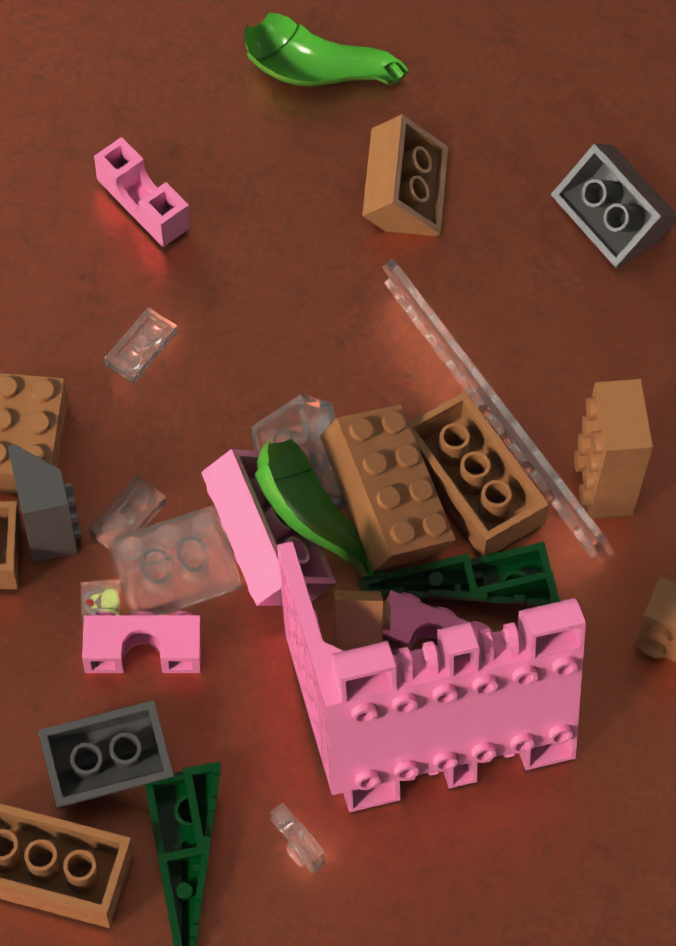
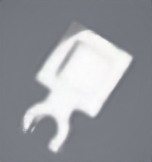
(302, 845)

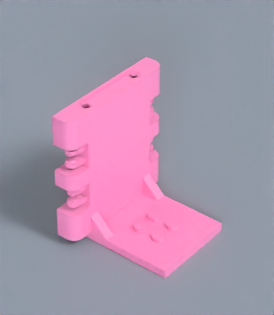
(438, 705)

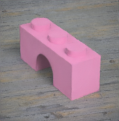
(154, 207)
(418, 621)
(111, 636)

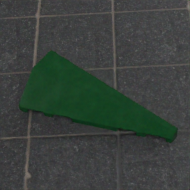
(503, 577)
(182, 831)

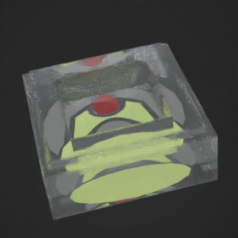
(100, 596)

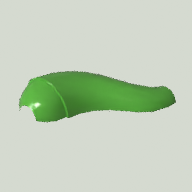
(306, 60)
(304, 505)

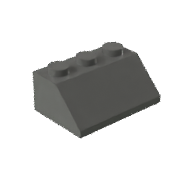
(614, 204)
(46, 506)
(105, 754)

